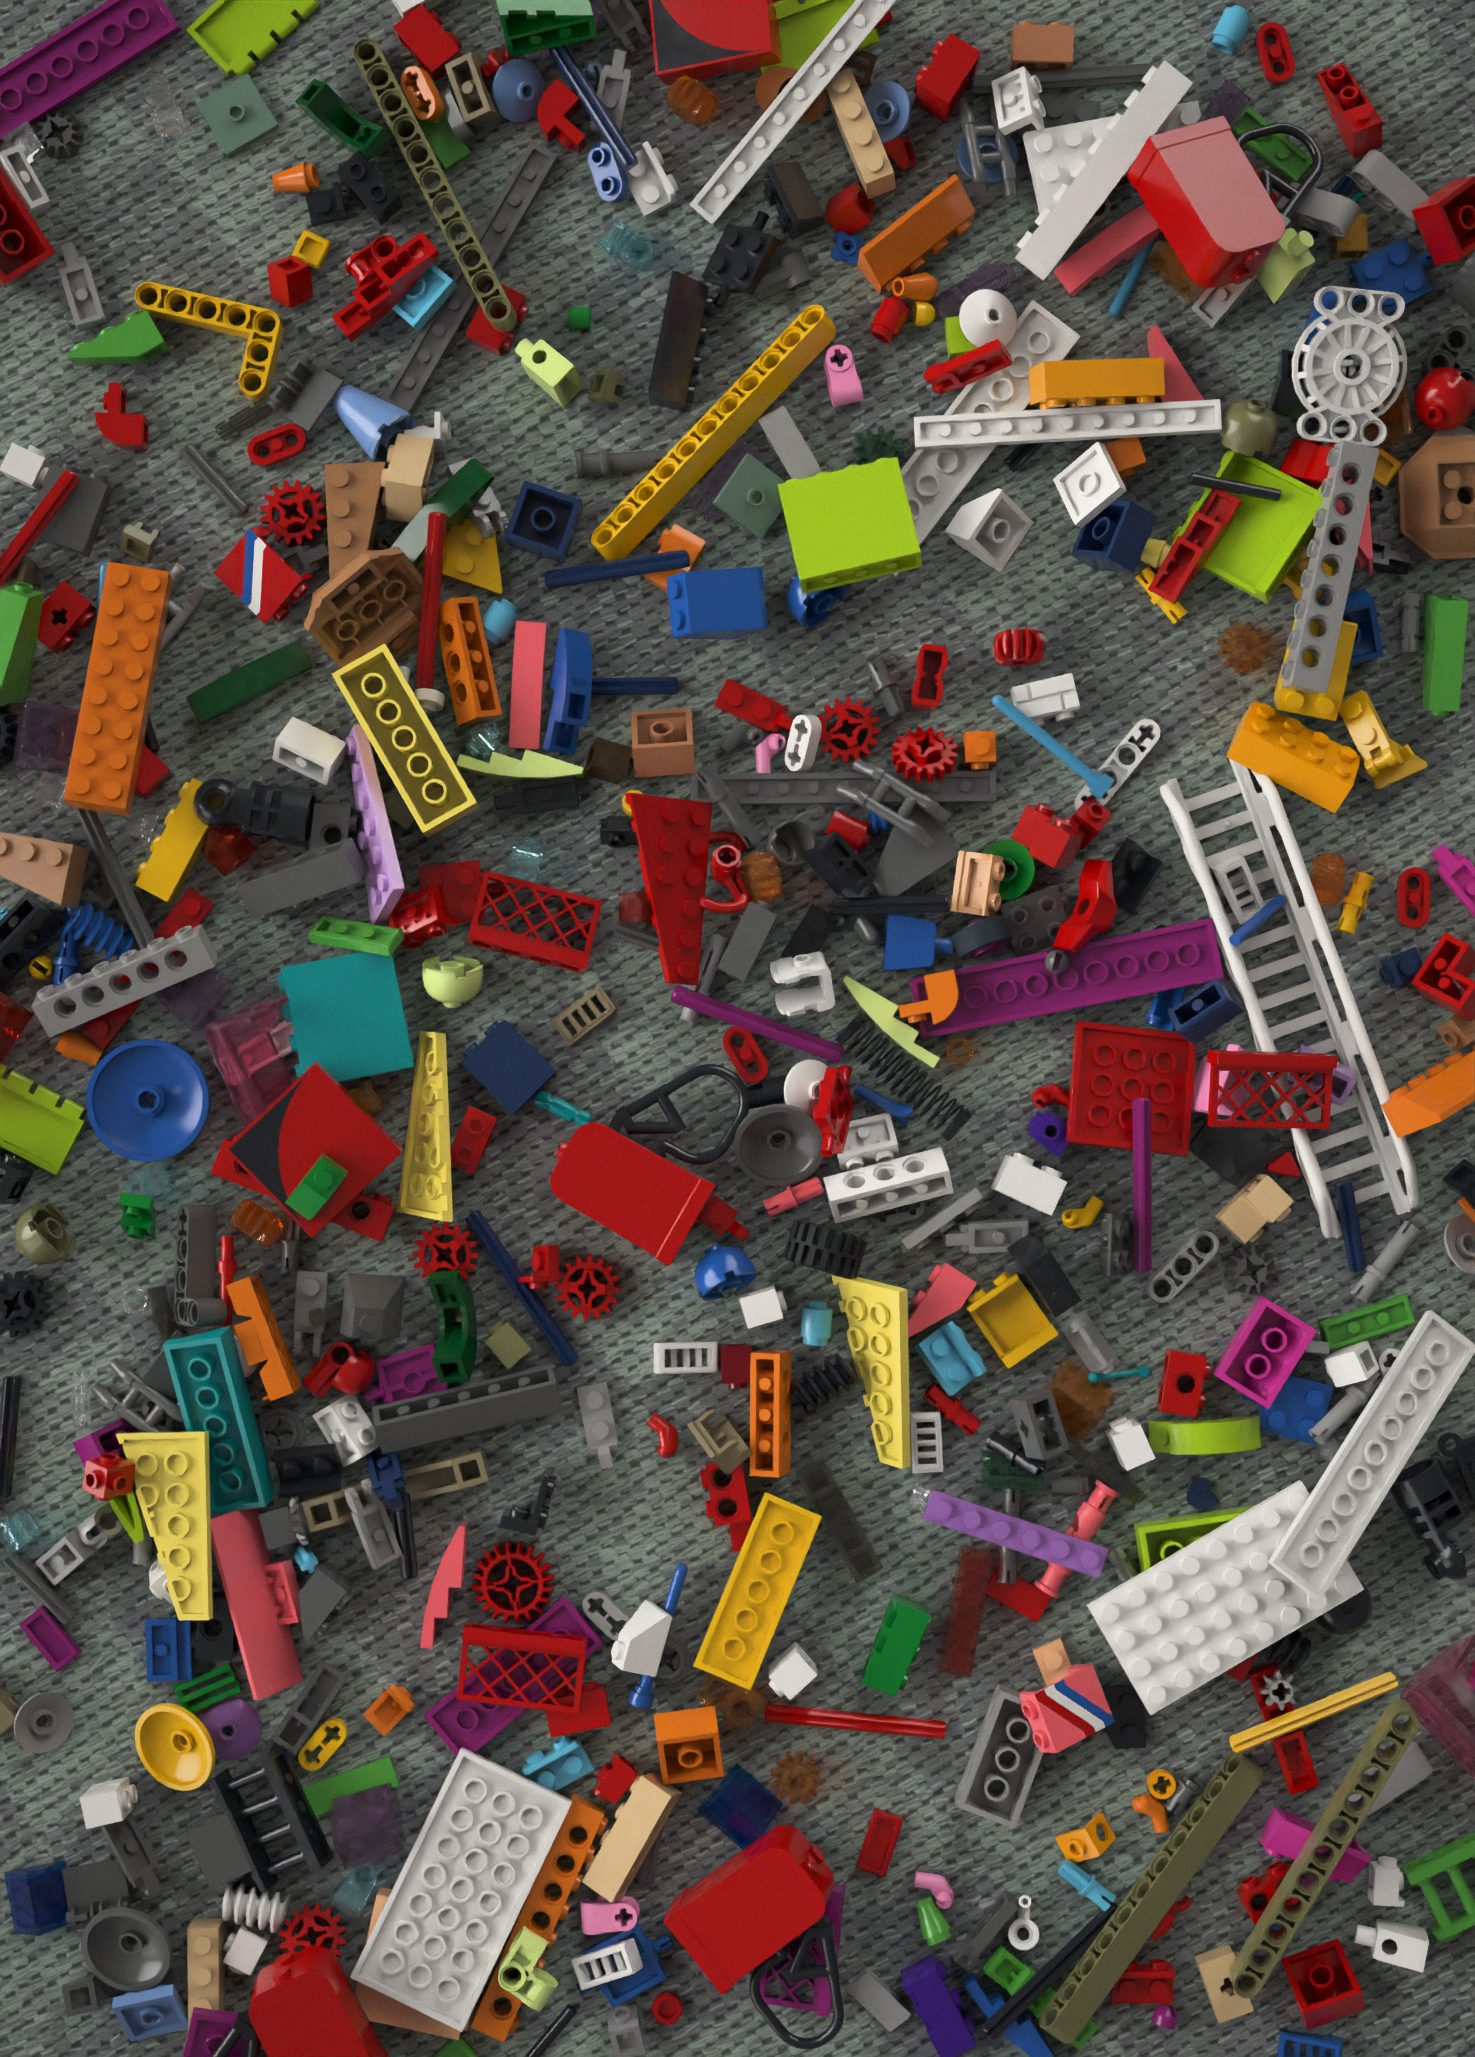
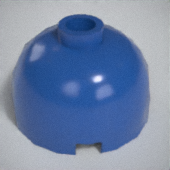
(811, 607)
(723, 1270)

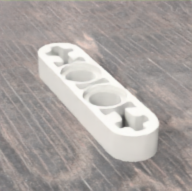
(1118, 769)

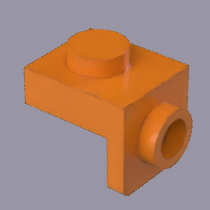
(389, 1708)

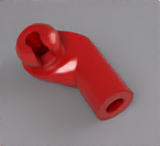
(1050, 1094)
(667, 1435)

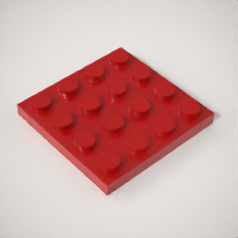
(1125, 1064)

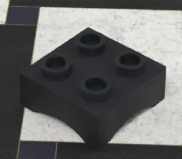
(1230, 1149)

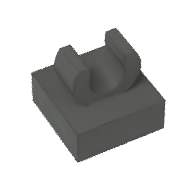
(1316, 1349)

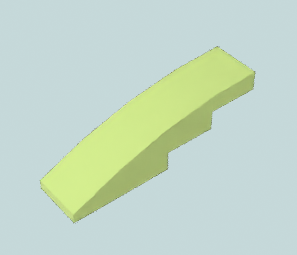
(531, 768)
(881, 1013)

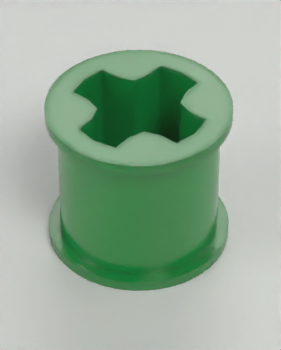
(579, 317)

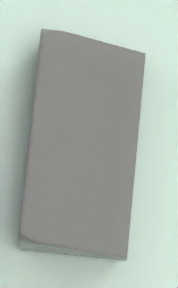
(879, 1999)

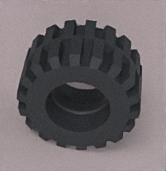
(825, 1249)

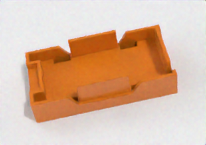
(262, 1337)

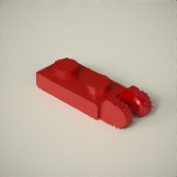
(968, 367)

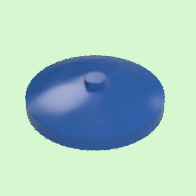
(148, 1100)

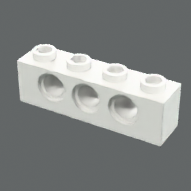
(888, 1185)

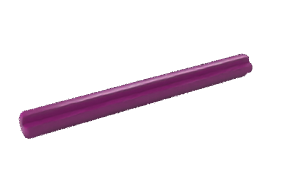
(757, 1024)
(1142, 1185)

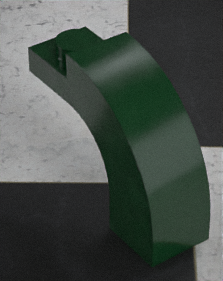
(342, 121)
(457, 1327)

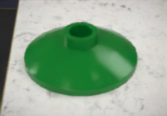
(1024, 867)

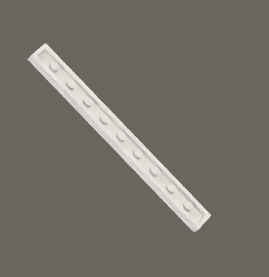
(789, 107)
(1067, 424)

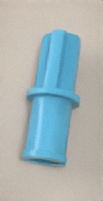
(1086, 1884)

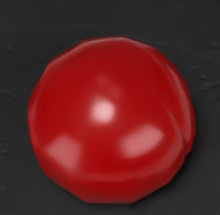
(355, 1374)

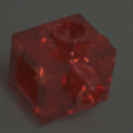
(227, 849)

